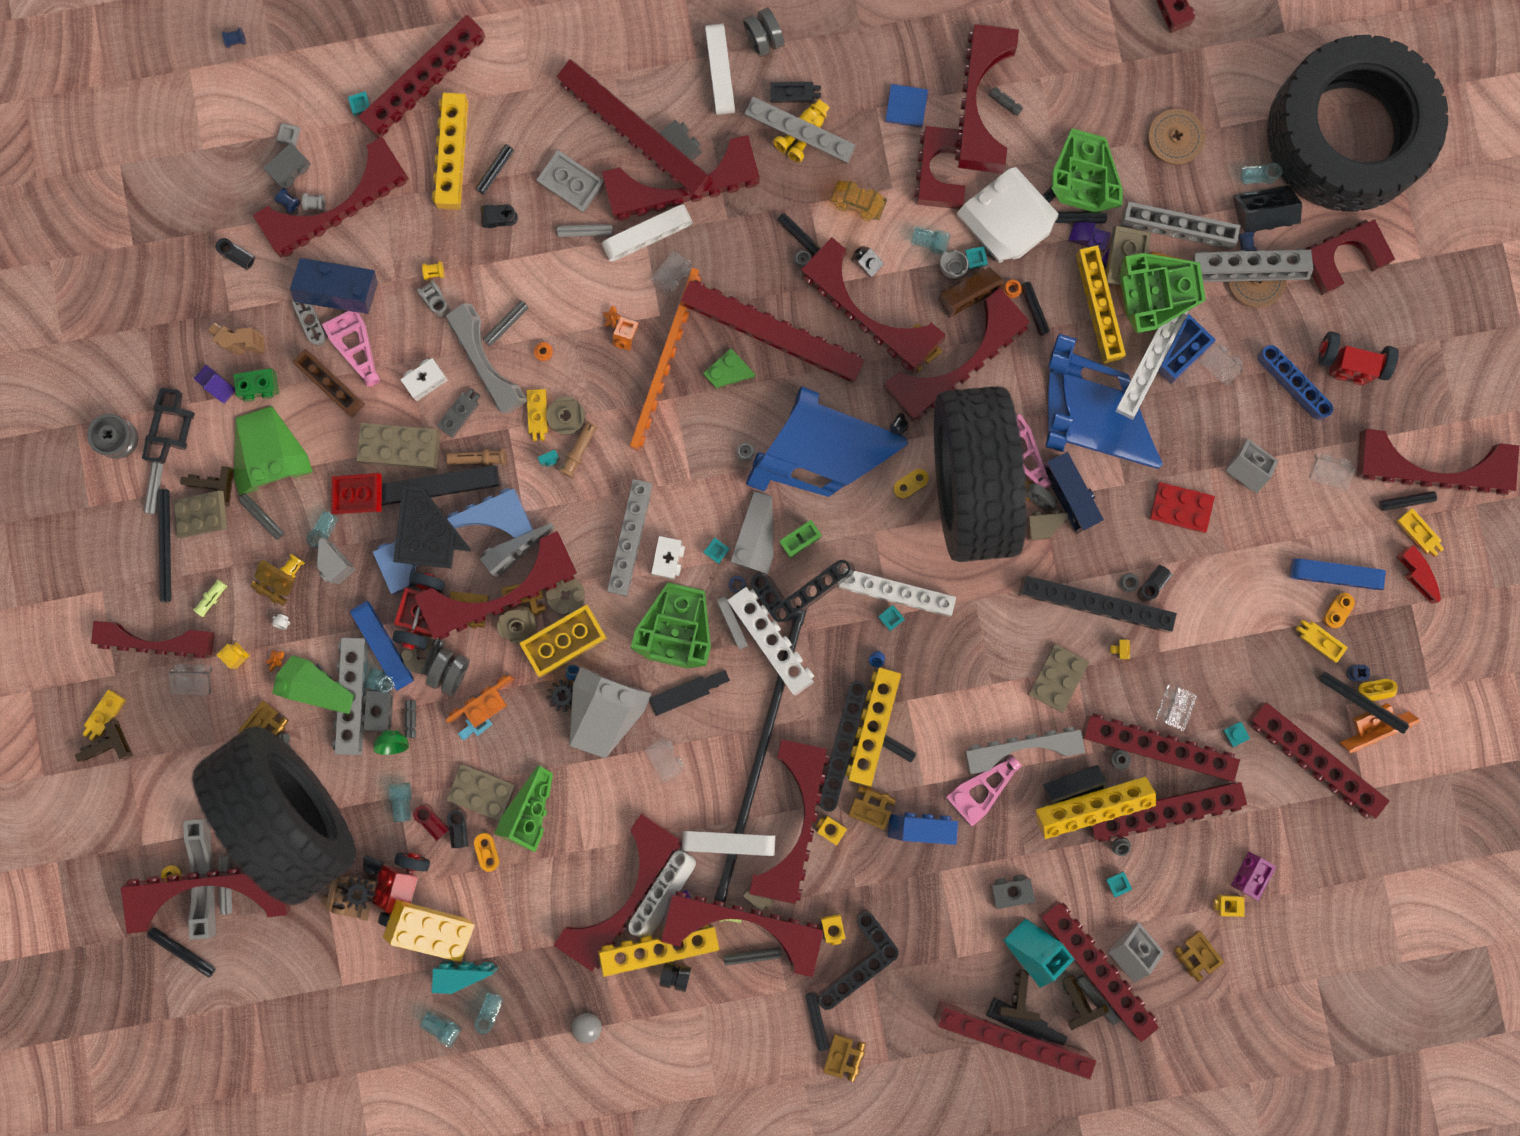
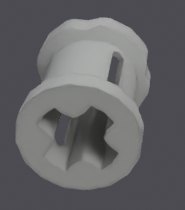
(313, 202)

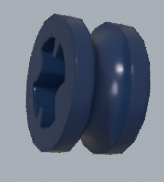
(731, 582)

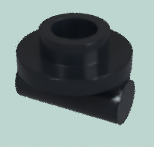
(899, 425)
(371, 865)

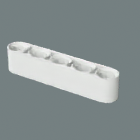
(720, 69)
(647, 233)
(728, 843)
(655, 904)

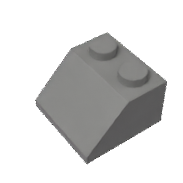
(1252, 466)
(332, 563)
(1136, 953)

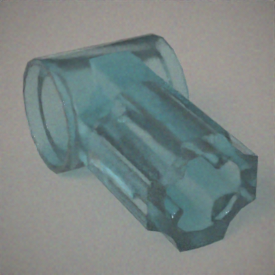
(1259, 174)
(935, 241)
(322, 528)
(379, 681)
(400, 796)
(489, 1012)
(444, 1030)

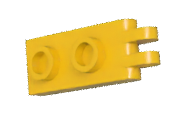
(537, 413)
(1420, 532)
(1321, 641)
(103, 713)

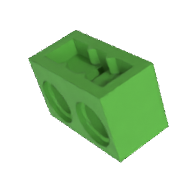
(800, 539)

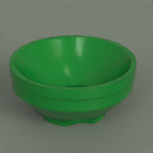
(390, 743)

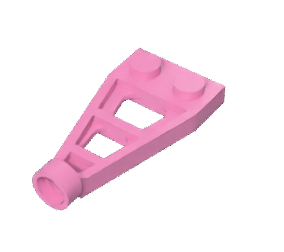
(344, 325)
(1032, 450)
(967, 806)

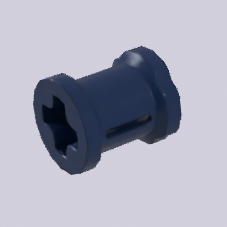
(234, 37)
(287, 200)
(1247, 241)
(1364, 673)

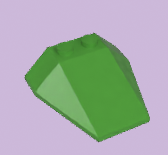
(1087, 173)
(1159, 289)
(266, 451)
(675, 628)

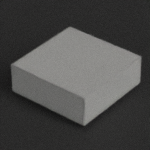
(288, 134)

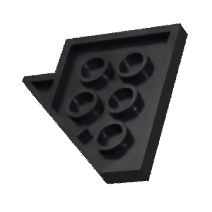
(424, 532)

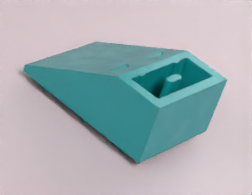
(1038, 952)
(453, 977)

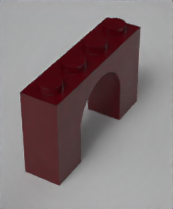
(930, 190)
(1365, 237)

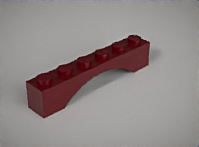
(114, 634)

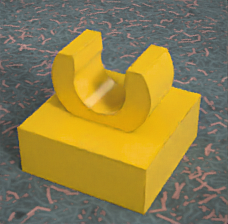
(1123, 649)

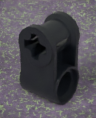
(494, 216)

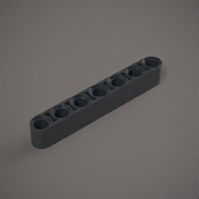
(444, 483)
(849, 738)

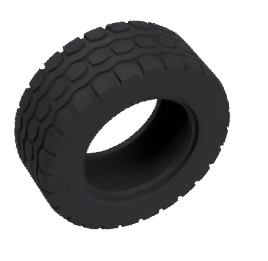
(1393, 78)
(979, 473)
(273, 816)

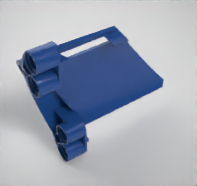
(1085, 410)
(823, 444)

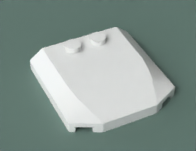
(1009, 216)

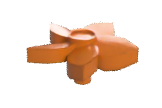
(611, 316)
(275, 659)

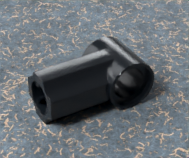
(235, 254)
(1155, 582)
(458, 831)

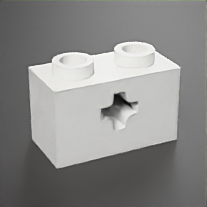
(433, 376)
(660, 566)

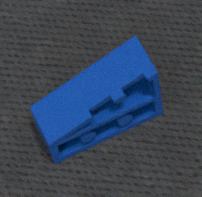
(1186, 348)
(923, 829)

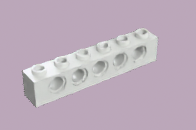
(899, 593)
(739, 603)

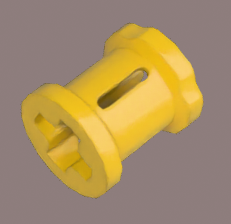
(433, 270)
(292, 565)

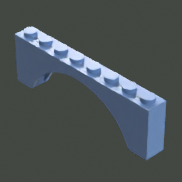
(498, 512)

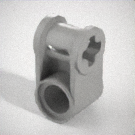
(433, 296)

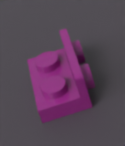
(1253, 876)

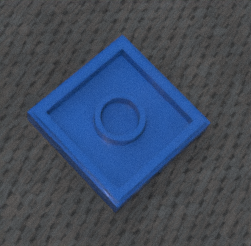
(906, 105)

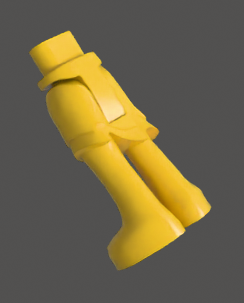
(814, 115)

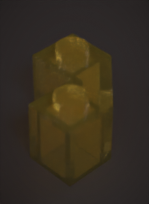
(850, 197)

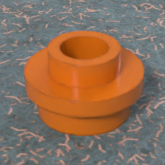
(1014, 283)
(543, 357)

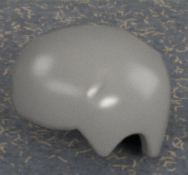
(953, 264)
(586, 1028)

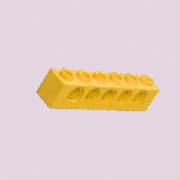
(452, 198)
(1100, 304)
(891, 680)
(1095, 807)
(607, 955)

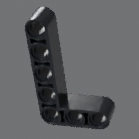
(803, 593)
(862, 965)

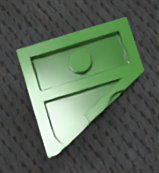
(728, 370)

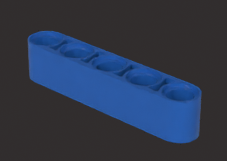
(1304, 386)
(1337, 574)
(381, 645)

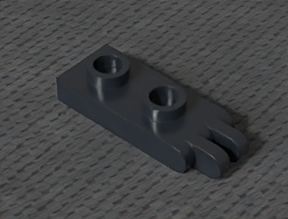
(794, 92)

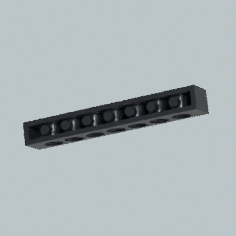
(1097, 604)

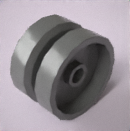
(763, 32)
(112, 436)
(447, 671)

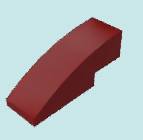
(1420, 573)

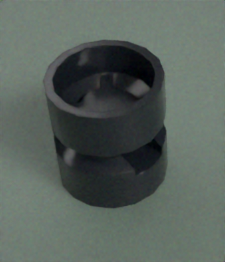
(675, 976)

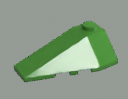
(307, 684)
(524, 816)

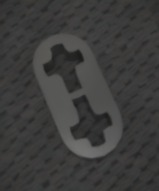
(1041, 497)

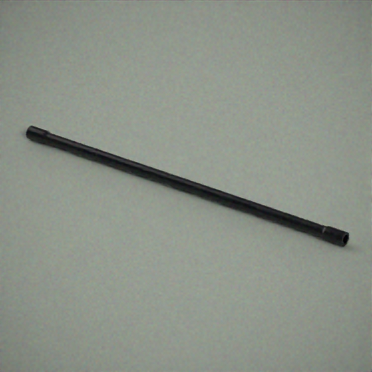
(722, 890)

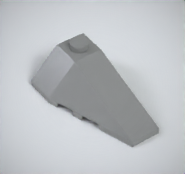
(755, 540)
(505, 555)

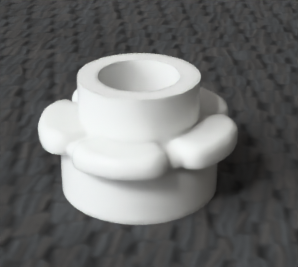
(280, 621)

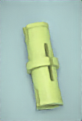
(210, 598)

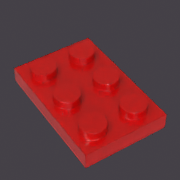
(356, 494)
(1182, 507)

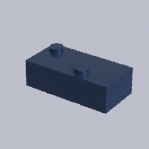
(333, 285)
(1073, 493)

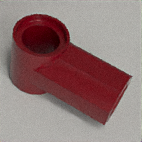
(432, 824)

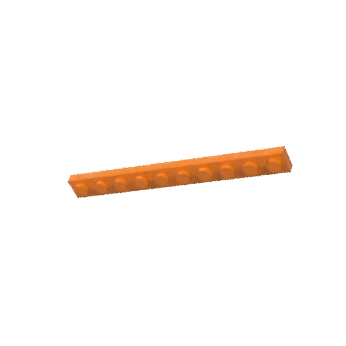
(662, 370)

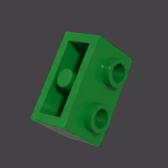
(256, 384)

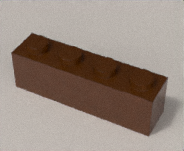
(328, 383)

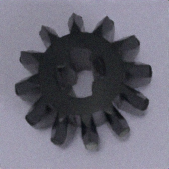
(557, 699)
(364, 895)

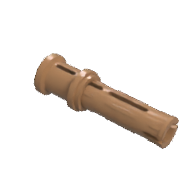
(486, 457)
(574, 458)

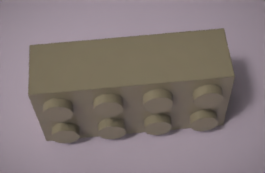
(399, 446)

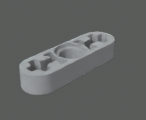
(310, 334)
(732, 622)

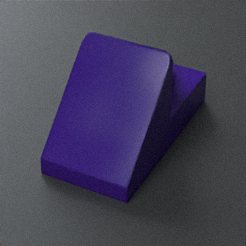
(1088, 236)
(214, 384)

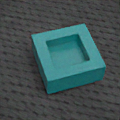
(359, 103)
(976, 257)
(549, 459)
(716, 550)
(891, 618)
(1236, 734)
(1118, 884)

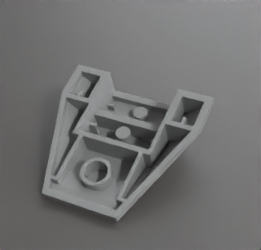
(602, 712)

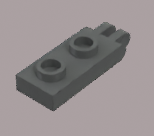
(459, 413)

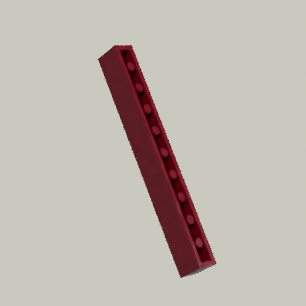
(634, 127)
(771, 331)

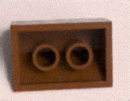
(970, 291)

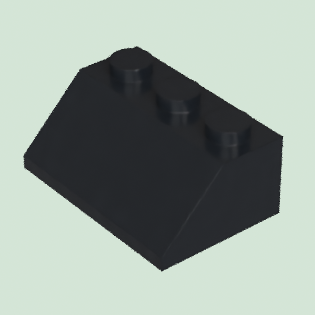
(1268, 209)
(1075, 785)

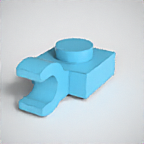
(469, 730)

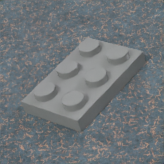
(570, 181)

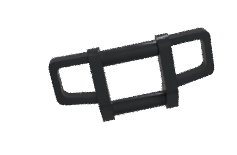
(160, 409)

